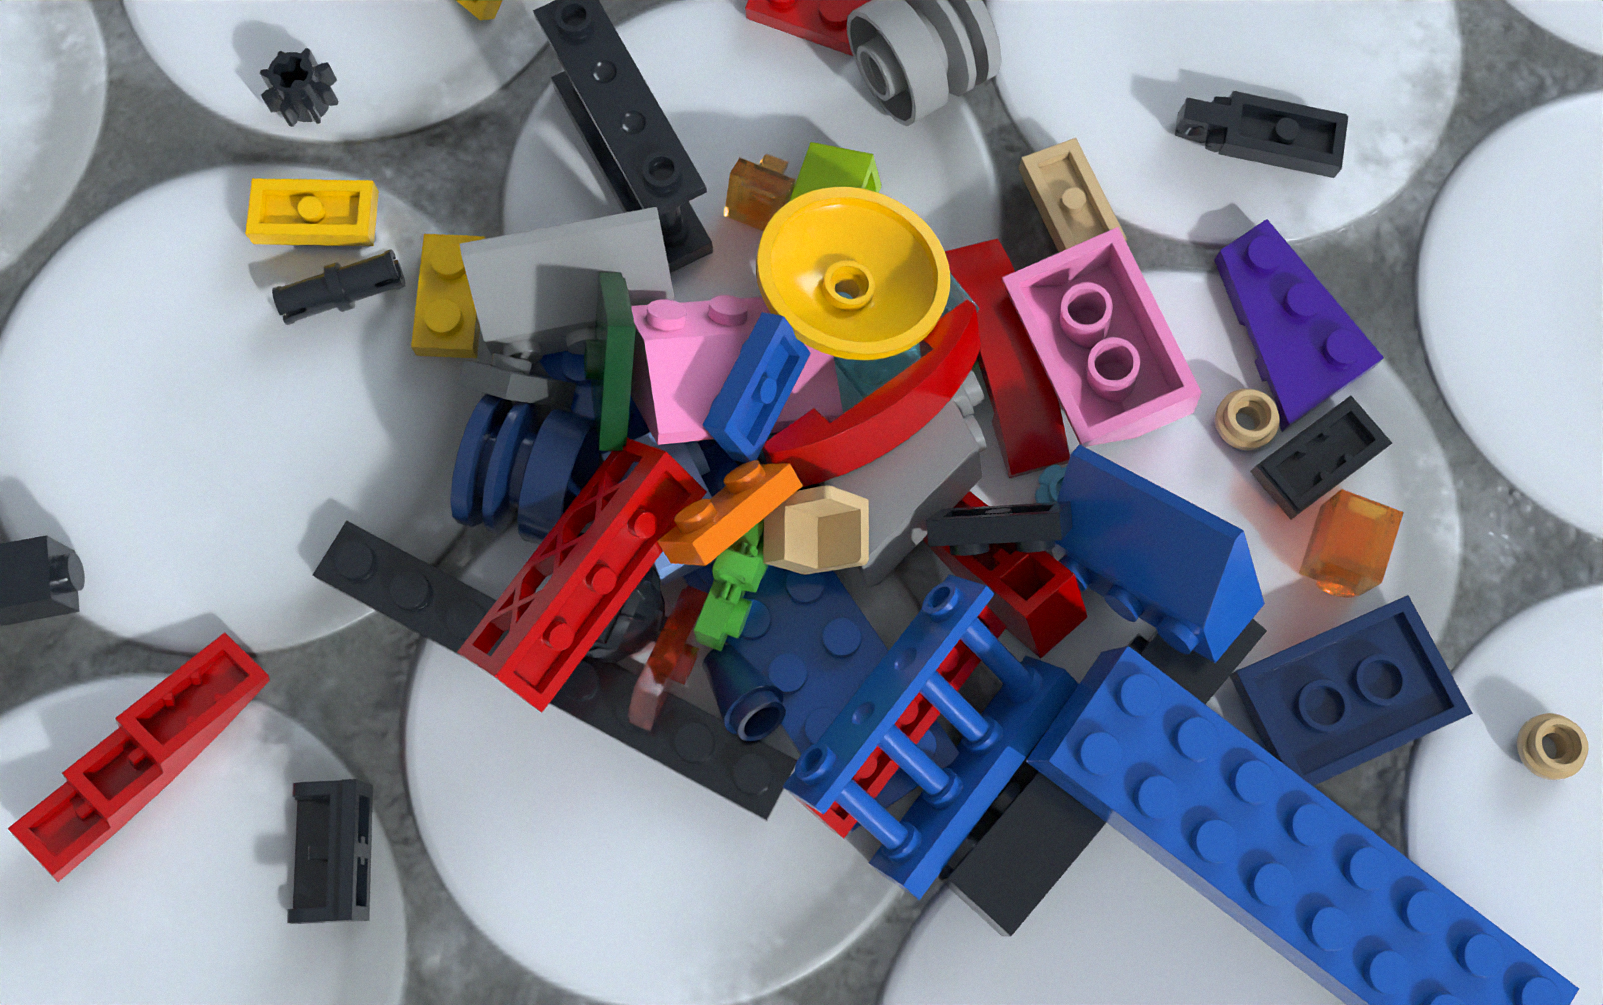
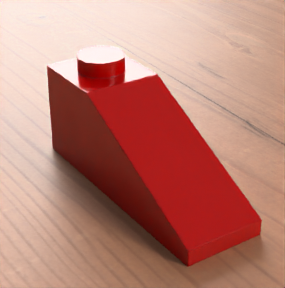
(1030, 589)

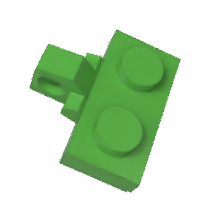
(734, 572)

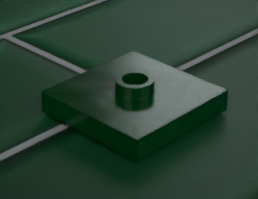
(610, 361)

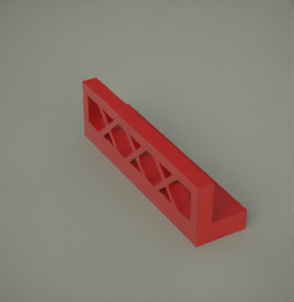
(589, 573)

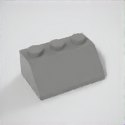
(542, 284)

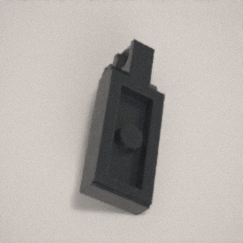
(1267, 131)

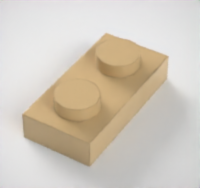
(1067, 194)

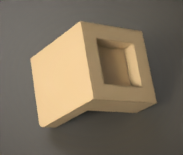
(818, 531)

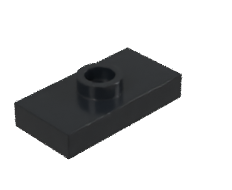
(1321, 457)

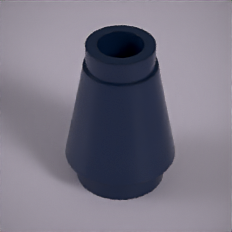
(743, 694)

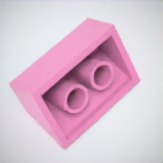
(1103, 341)
(689, 352)

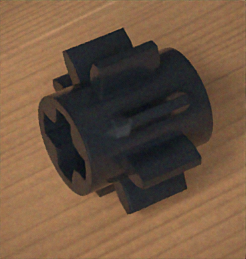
(299, 87)

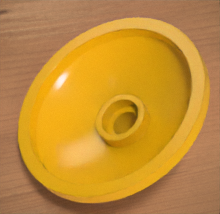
(860, 247)

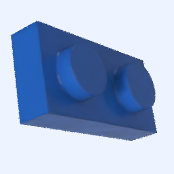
(757, 388)

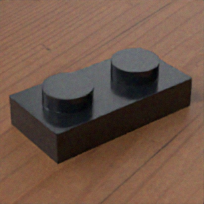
(973, 528)

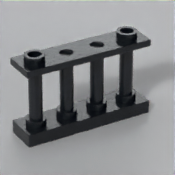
(624, 125)

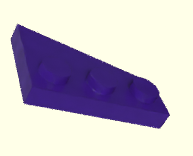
(1298, 329)

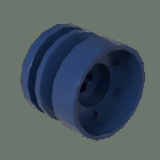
(515, 468)

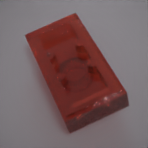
(669, 660)

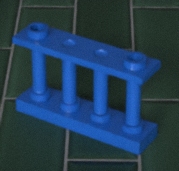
(988, 755)

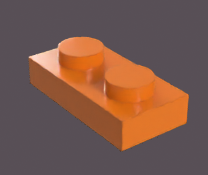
(716, 523)

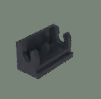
(332, 852)

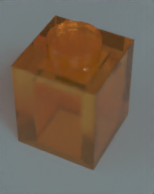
(1350, 544)

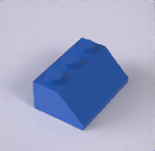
(1157, 556)

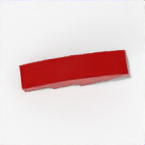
(141, 757)

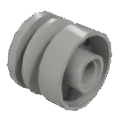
(922, 52)

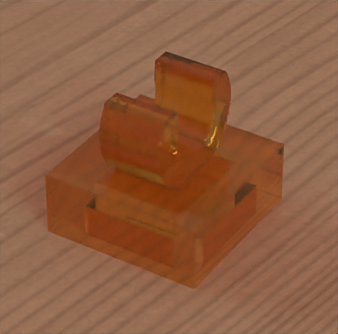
(757, 191)

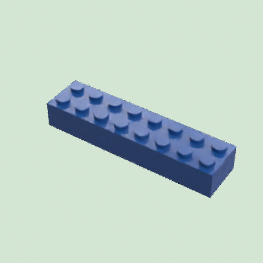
(1276, 849)

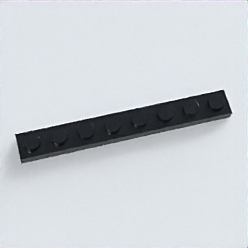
(595, 692)

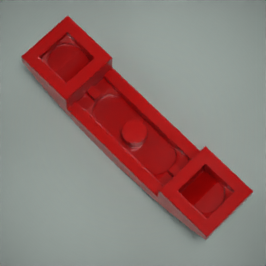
(1022, 398)
(887, 415)

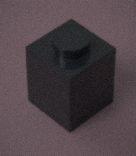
(38, 580)

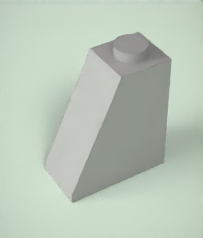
(913, 484)

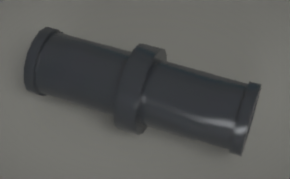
(338, 287)

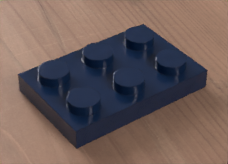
(1351, 693)

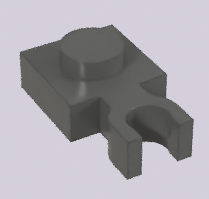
(512, 380)

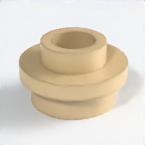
(1258, 407)
(1569, 741)

